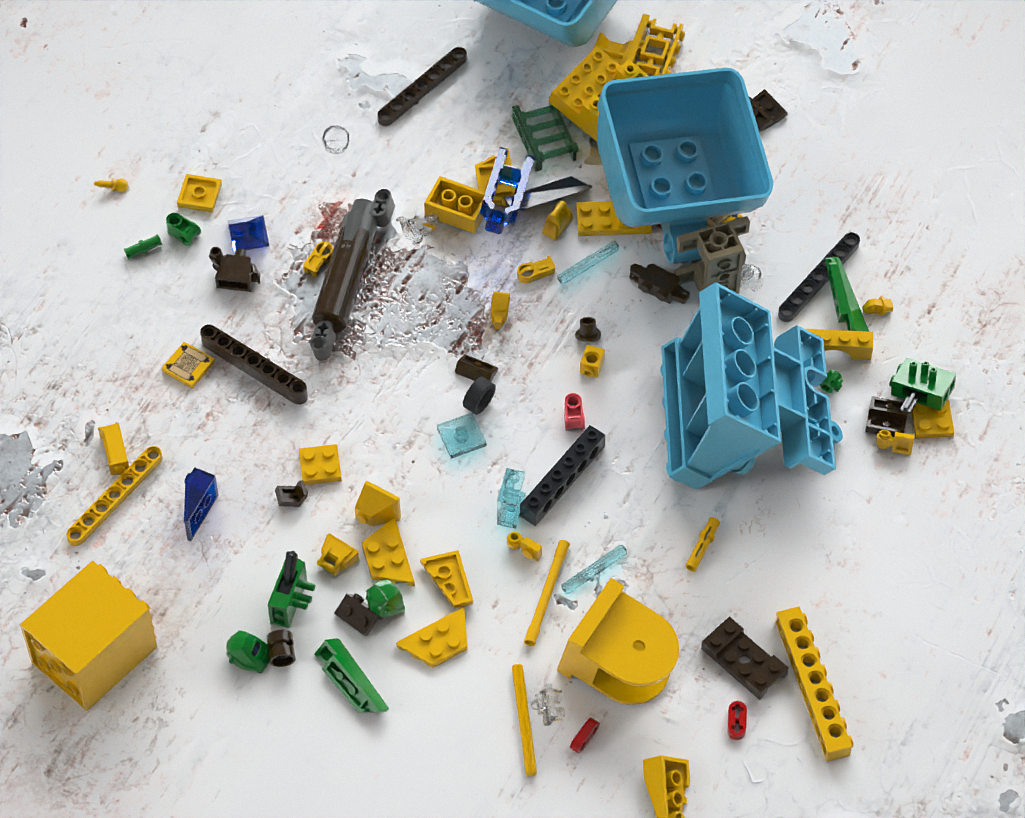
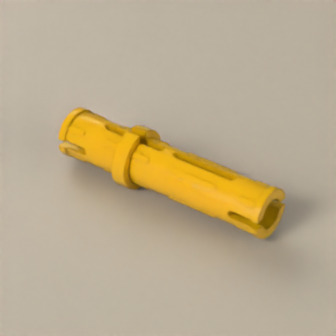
(710, 527)

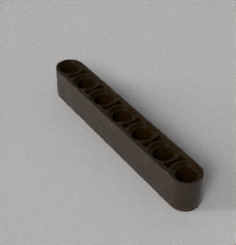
(242, 358)

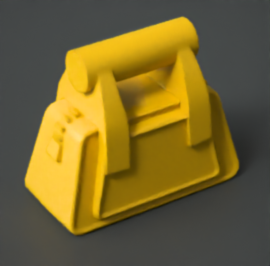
(557, 221)
(499, 309)
(338, 553)

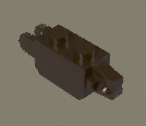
(659, 283)

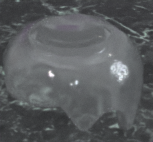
(335, 139)
(751, 277)

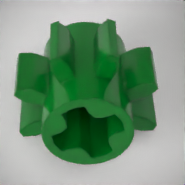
(832, 382)

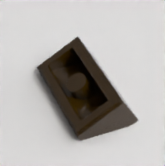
(475, 368)

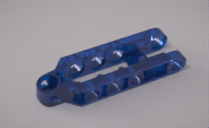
(507, 175)

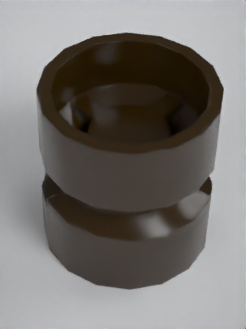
(281, 648)

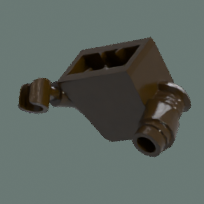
(234, 271)

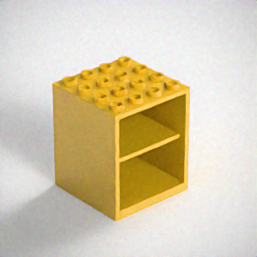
(89, 634)

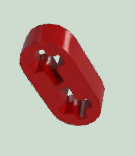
(741, 720)
(584, 735)

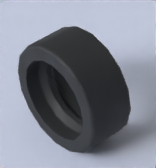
(479, 395)

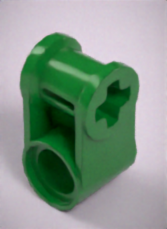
(183, 230)

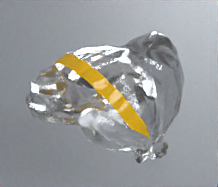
(417, 228)

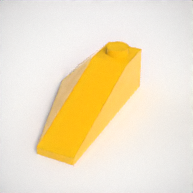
(666, 784)

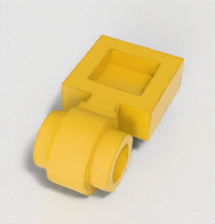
(900, 443)
(528, 547)

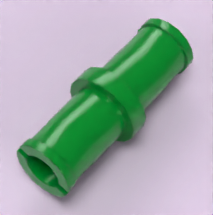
(143, 246)

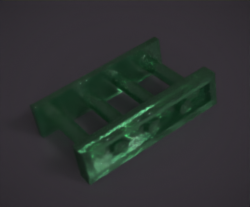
(532, 144)

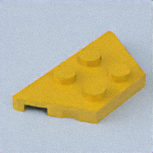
(483, 172)
(387, 555)
(438, 640)

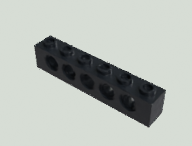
(562, 475)

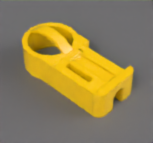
(316, 260)
(539, 269)

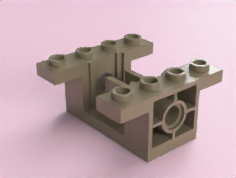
(720, 254)

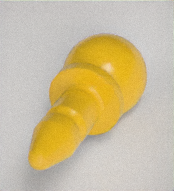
(119, 185)

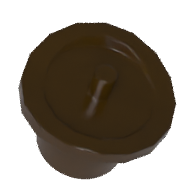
(588, 330)

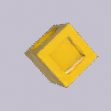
(594, 355)

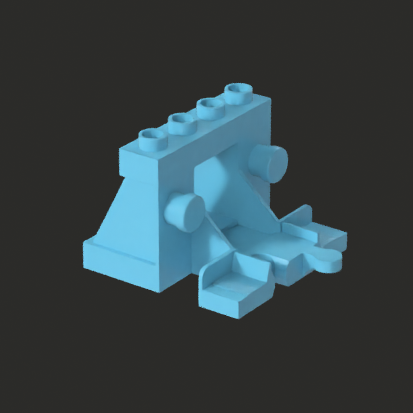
(737, 393)

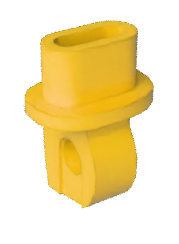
(878, 306)

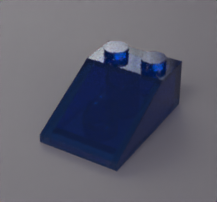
(200, 496)

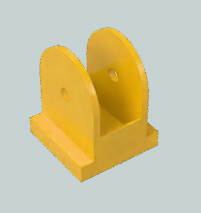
(621, 648)

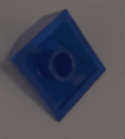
(248, 233)

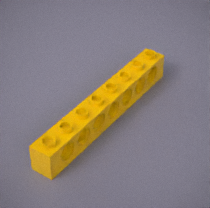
(832, 747)

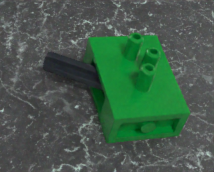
(289, 591)

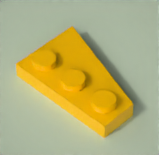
(450, 577)

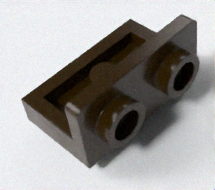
(357, 613)

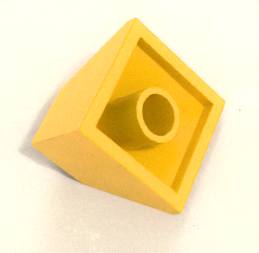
(376, 505)

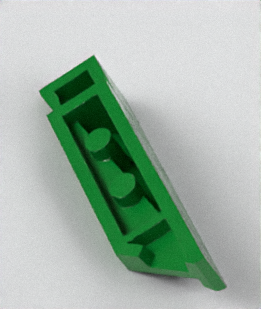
(843, 296)
(349, 677)

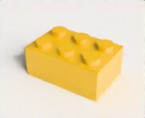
(455, 204)

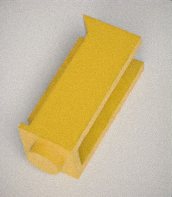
(114, 448)

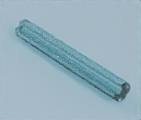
(588, 262)
(594, 569)

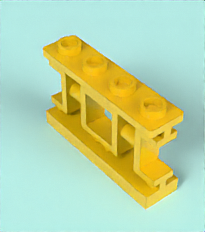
(640, 46)

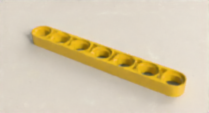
(112, 504)

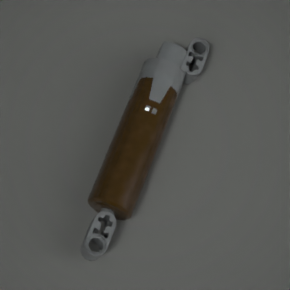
(347, 268)

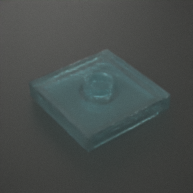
(461, 435)

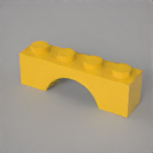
(854, 343)

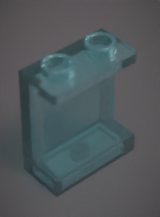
(510, 498)

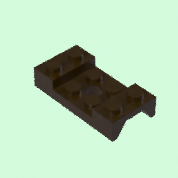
(730, 643)

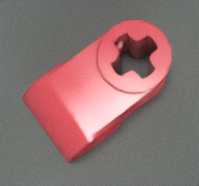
(573, 415)

